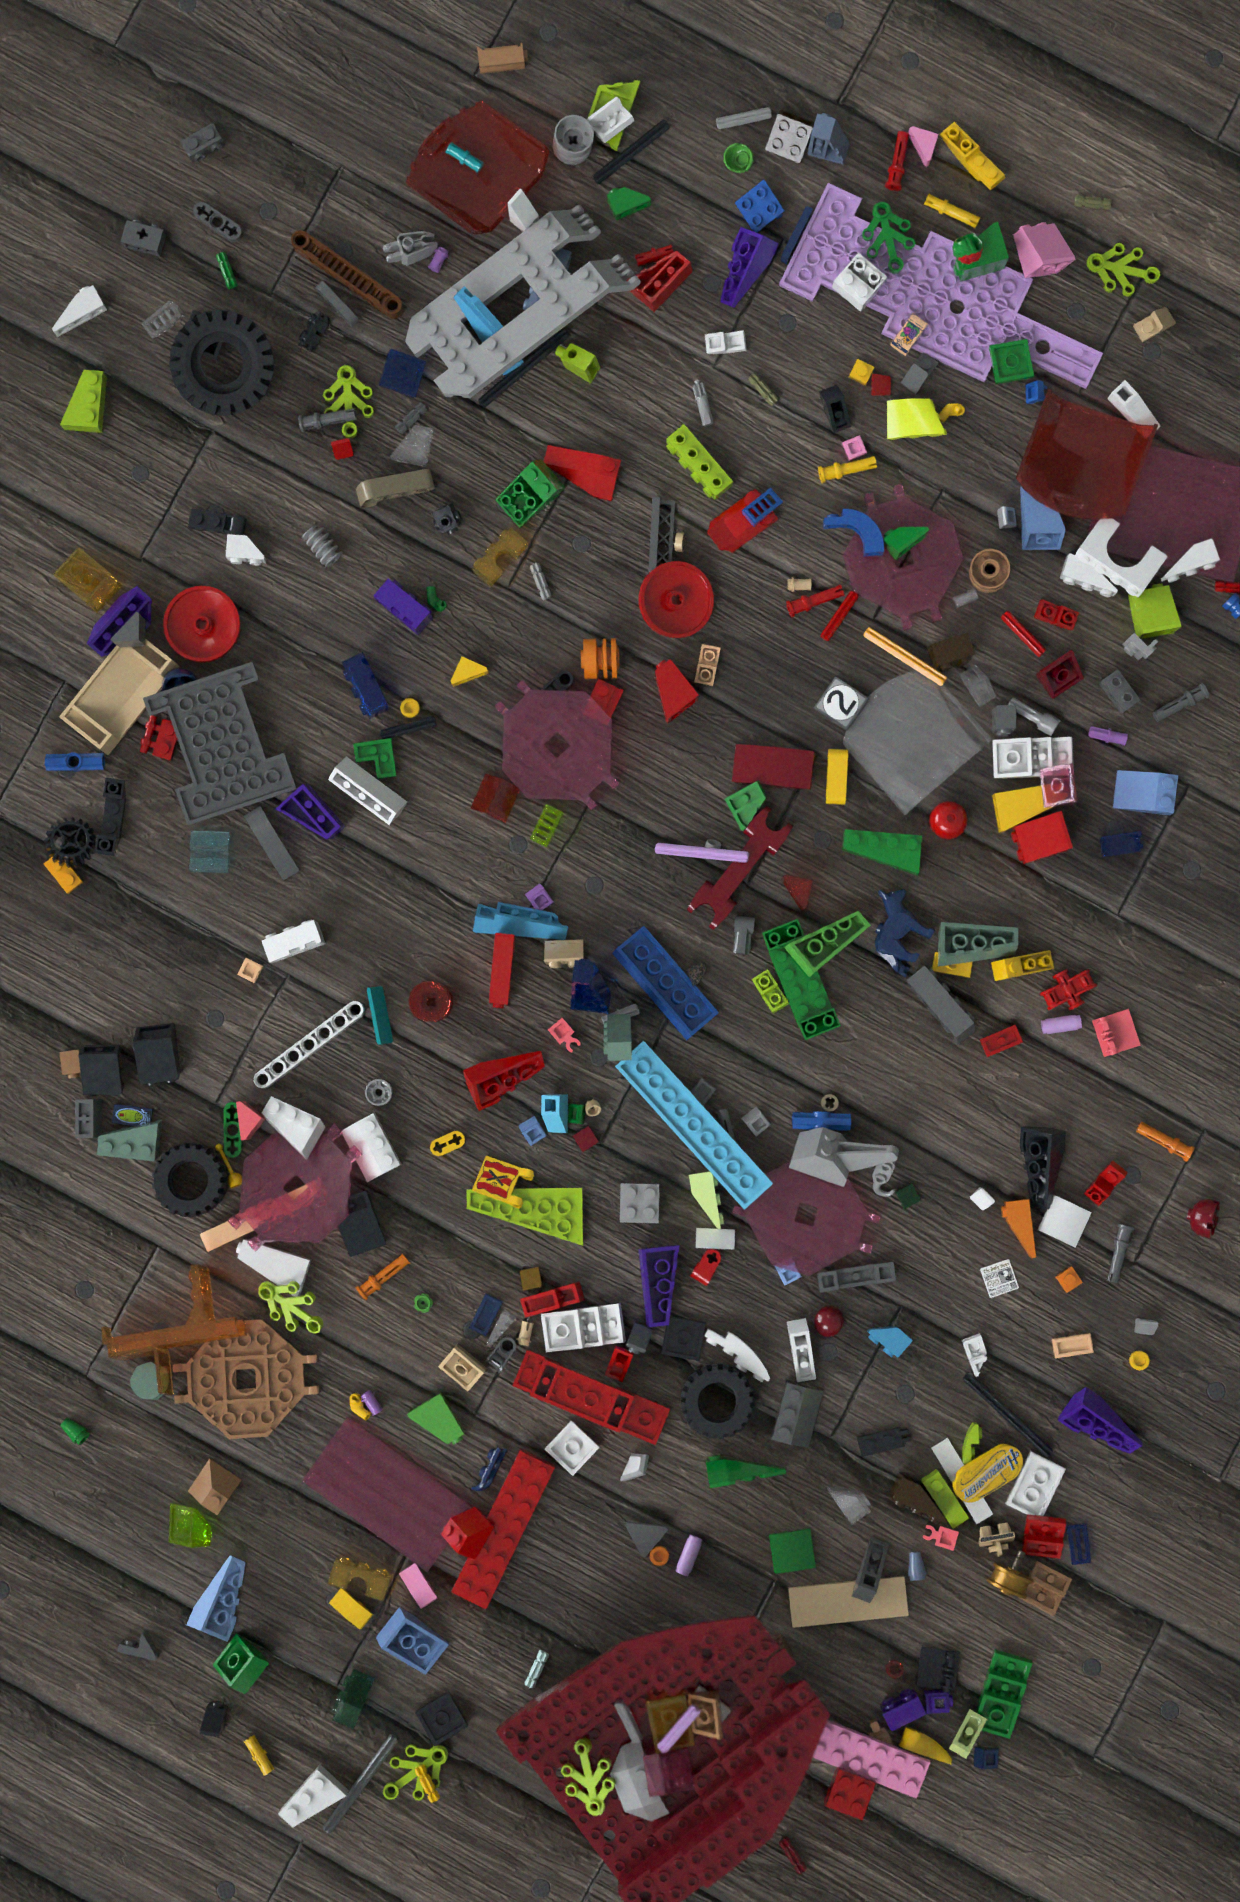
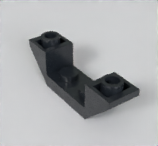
(113, 817)

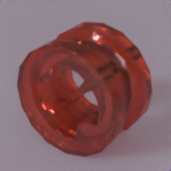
(893, 1663)

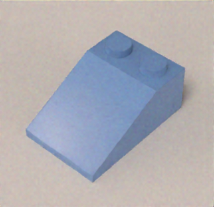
(1145, 792)
(411, 1641)

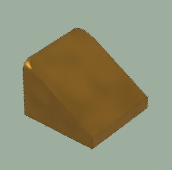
(530, 1278)

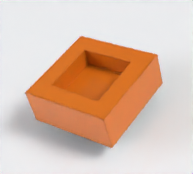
(1069, 1279)

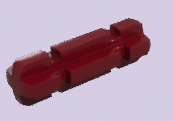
(793, 1855)

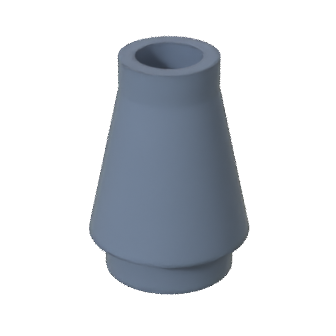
(916, 1567)

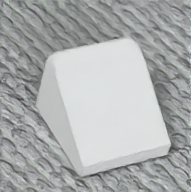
(982, 1198)

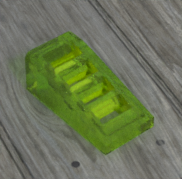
(550, 809)

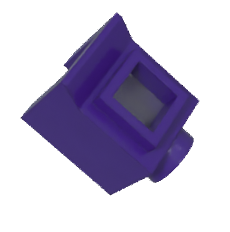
(937, 1701)

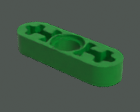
(239, 1144)

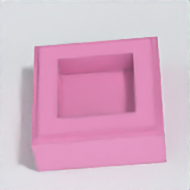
(854, 448)

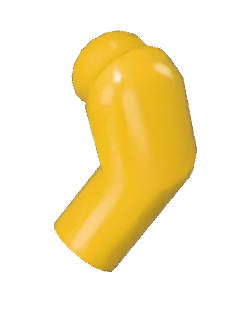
(952, 409)
(358, 1407)

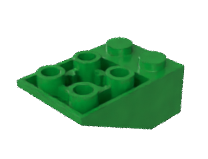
(530, 492)

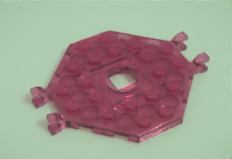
(913, 586)
(536, 721)
(315, 1210)
(802, 1246)

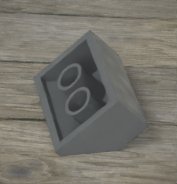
(796, 1414)

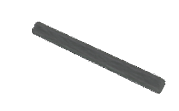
(360, 1783)

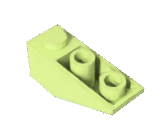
(703, 1190)

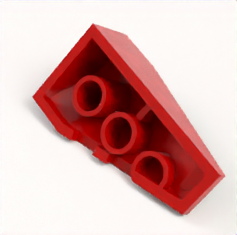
(589, 471)
(494, 1078)

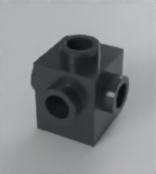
(441, 516)

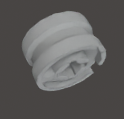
(371, 1089)

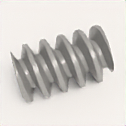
(322, 546)

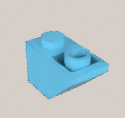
(555, 1112)

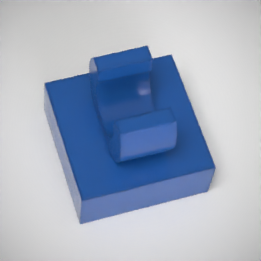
(1035, 392)

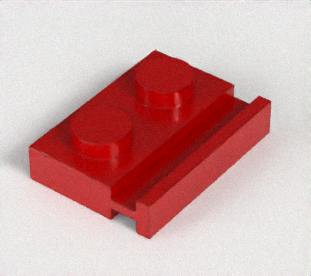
(606, 696)

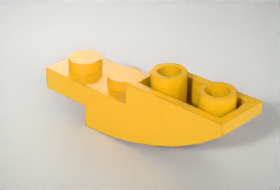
(971, 157)

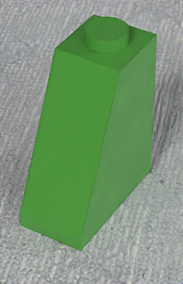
(438, 1419)

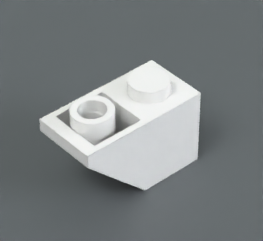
(241, 549)

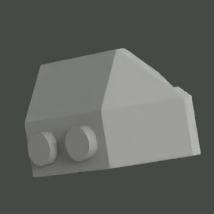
(632, 1784)

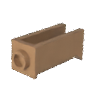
(502, 58)

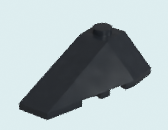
(1043, 1157)

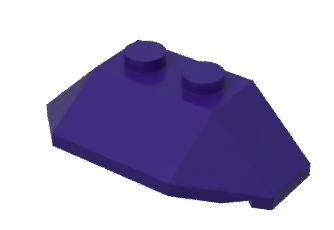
(116, 616)

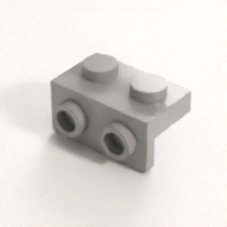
(1136, 647)

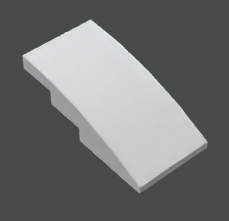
(1027, 755)
(583, 1327)

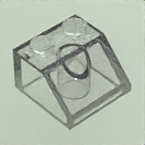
(850, 1502)

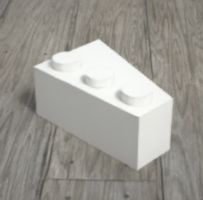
(293, 941)
(295, 1125)
(313, 1796)

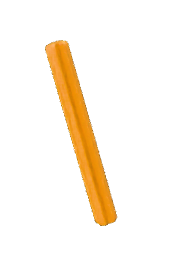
(905, 656)

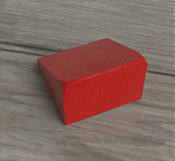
(880, 385)
(342, 448)

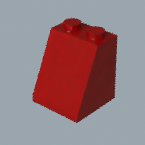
(674, 690)
(1041, 838)

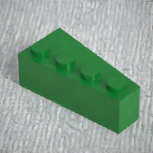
(891, 849)

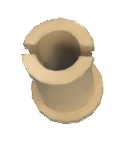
(799, 584)
(525, 1333)

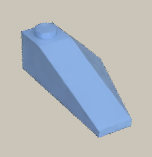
(217, 1605)

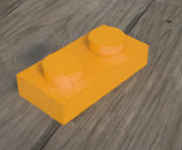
(65, 876)

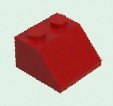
(468, 1532)

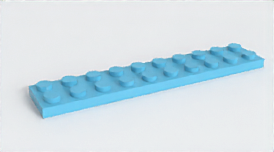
(694, 1125)

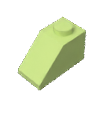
(968, 1733)

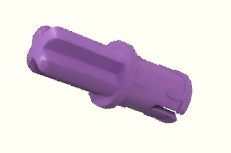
(1108, 735)

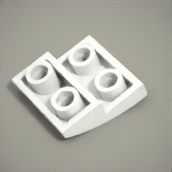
(1064, 1221)

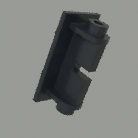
(308, 336)

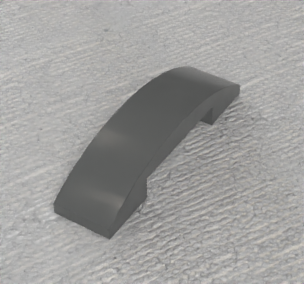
(271, 843)
(856, 1276)

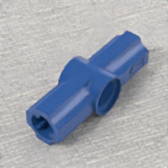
(87, 761)
(816, 1120)

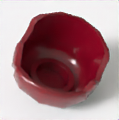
(828, 1321)

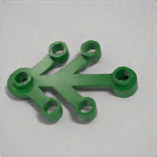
(888, 234)

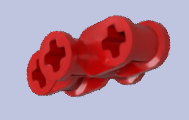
(1068, 989)

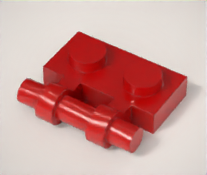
(166, 739)

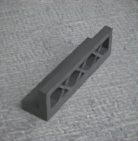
(656, 502)

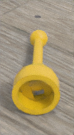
(234, 1179)

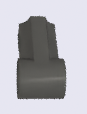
(743, 930)

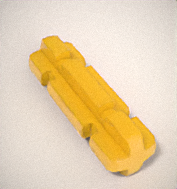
(427, 1783)

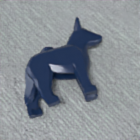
(897, 925)

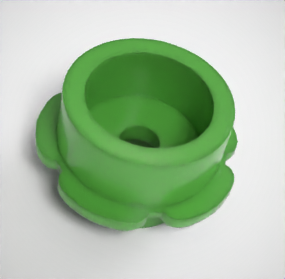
(428, 1302)

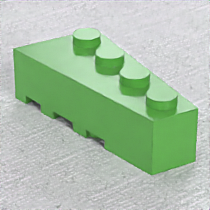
(822, 945)

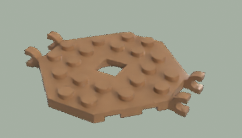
(249, 1410)

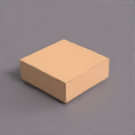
(250, 970)

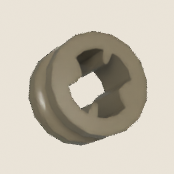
(835, 1103)

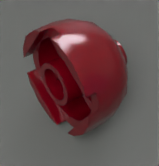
(1204, 1217)

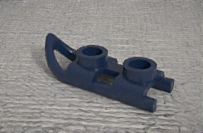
(488, 1473)

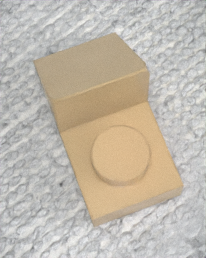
(1154, 324)

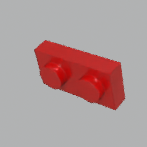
(1001, 1040)

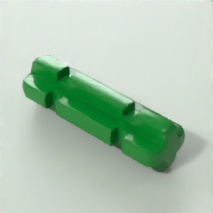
(226, 270)

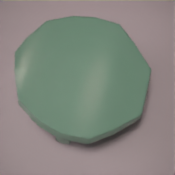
(145, 1381)

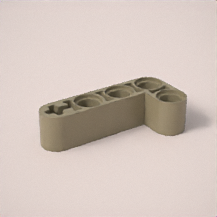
(394, 486)

